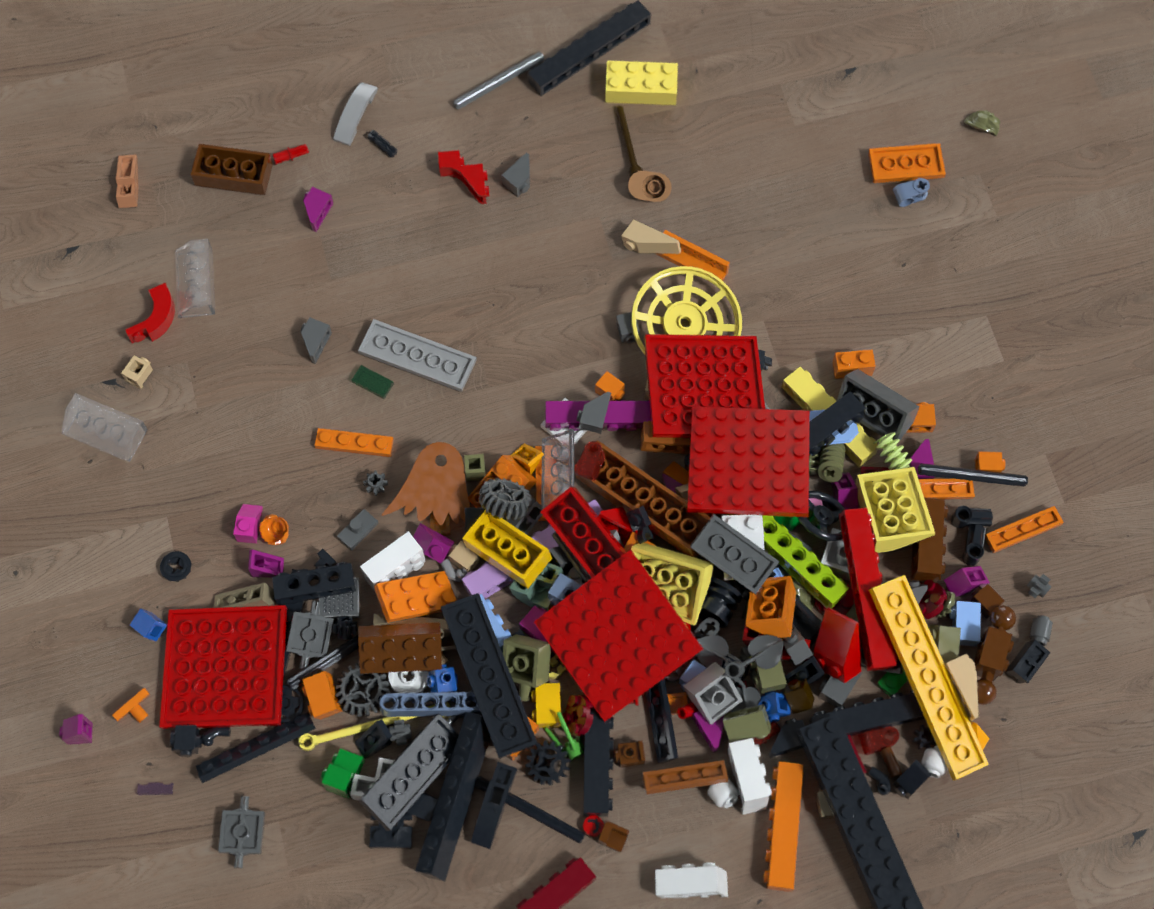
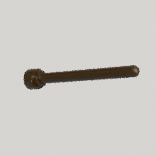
(628, 143)

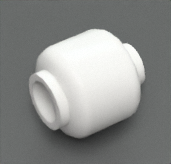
(934, 762)
(723, 794)

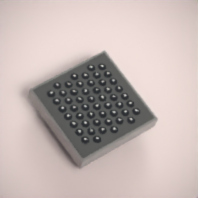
(340, 605)

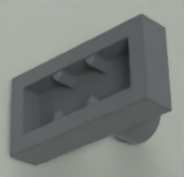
(357, 529)

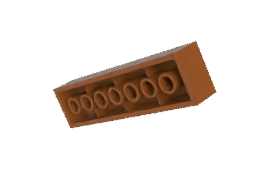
(632, 488)

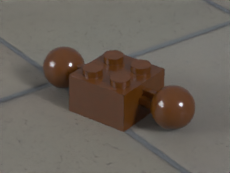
(992, 652)

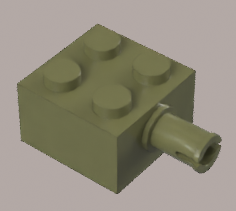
(527, 662)

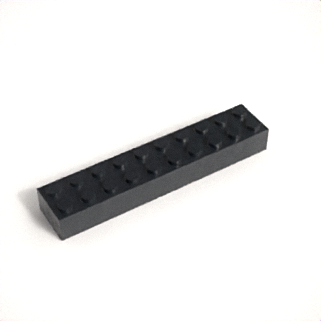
(858, 815)

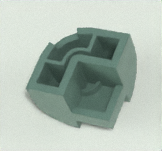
(537, 593)

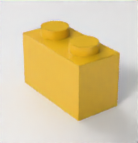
(547, 705)

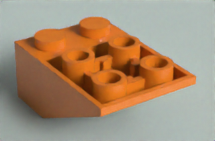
(505, 468)

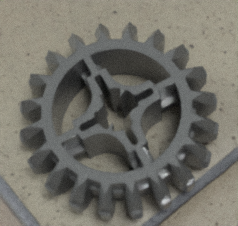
(505, 499)
(356, 694)

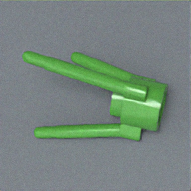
(574, 747)

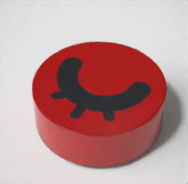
(593, 826)

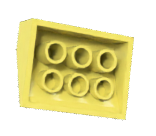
(895, 508)
(679, 577)

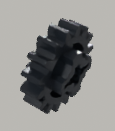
(552, 771)

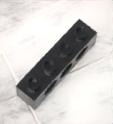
(324, 588)

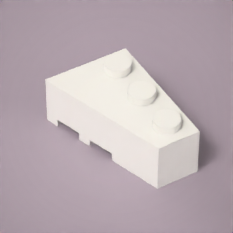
(749, 775)
(691, 881)

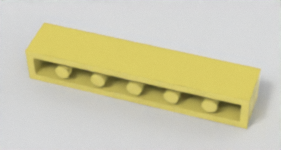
(812, 397)

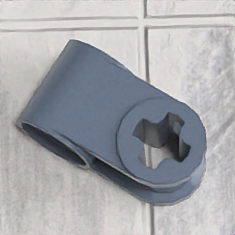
(910, 192)

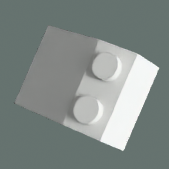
(748, 525)

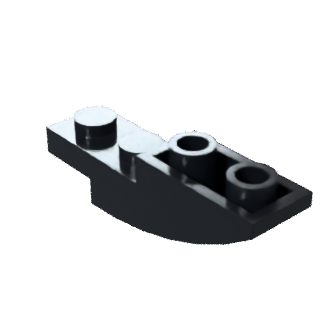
(493, 805)

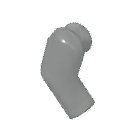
(453, 574)

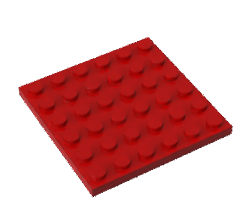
(699, 373)
(749, 462)
(618, 635)
(224, 667)

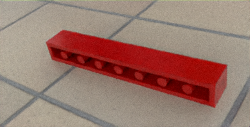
(865, 575)

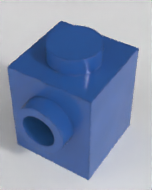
(148, 625)

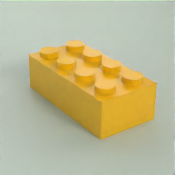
(507, 548)

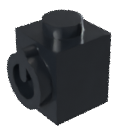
(186, 740)

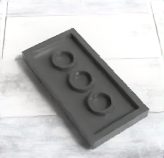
(734, 554)

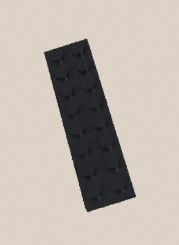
(489, 676)

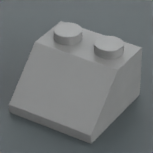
(713, 693)

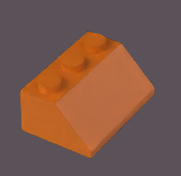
(772, 607)

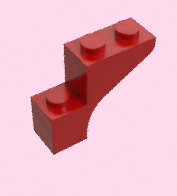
(471, 175)

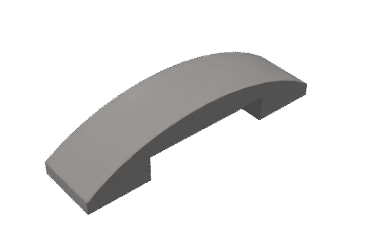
(353, 113)

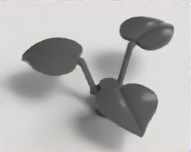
(764, 649)

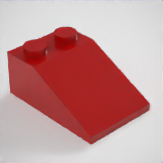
(838, 646)

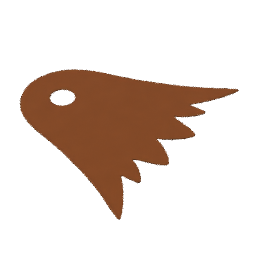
(434, 486)

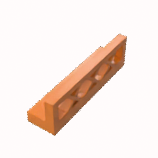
(697, 257)

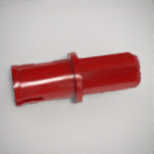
(289, 154)

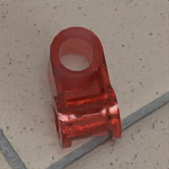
(590, 461)
(875, 741)

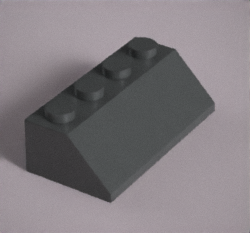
(885, 408)

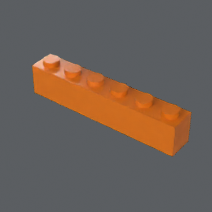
(785, 825)

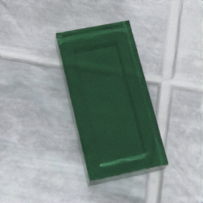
(372, 382)

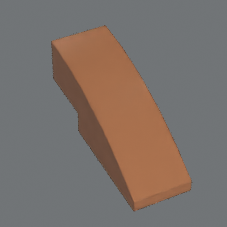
(127, 181)

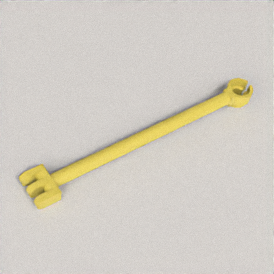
(315, 740)

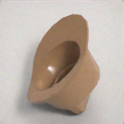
(649, 186)

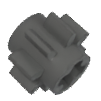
(371, 480)
(1039, 586)
(400, 732)

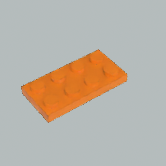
(906, 163)
(414, 596)

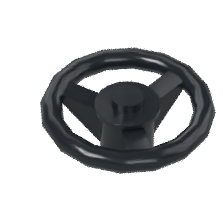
(821, 517)

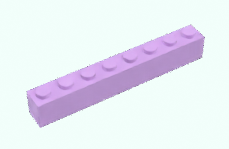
(490, 579)

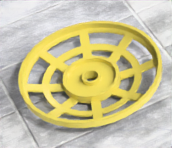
(686, 309)

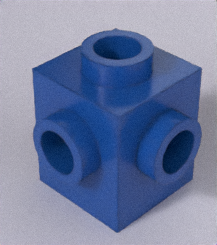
(443, 680)
(775, 705)

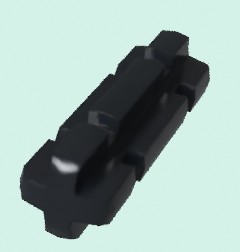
(382, 143)

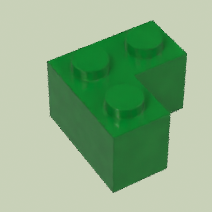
(341, 772)

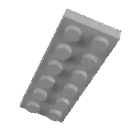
(417, 355)

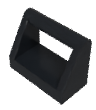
(806, 622)

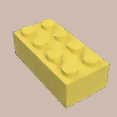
(641, 82)

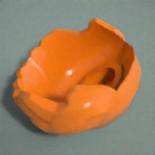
(274, 530)

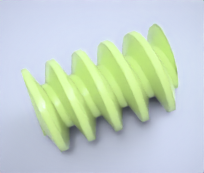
(893, 452)

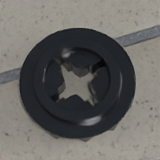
(172, 559)

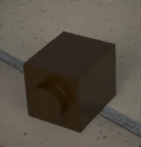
(799, 695)

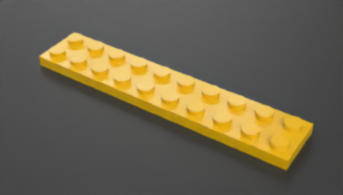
(928, 677)

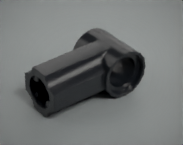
(972, 516)
(974, 543)

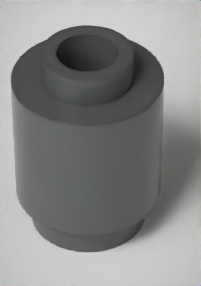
(1041, 629)

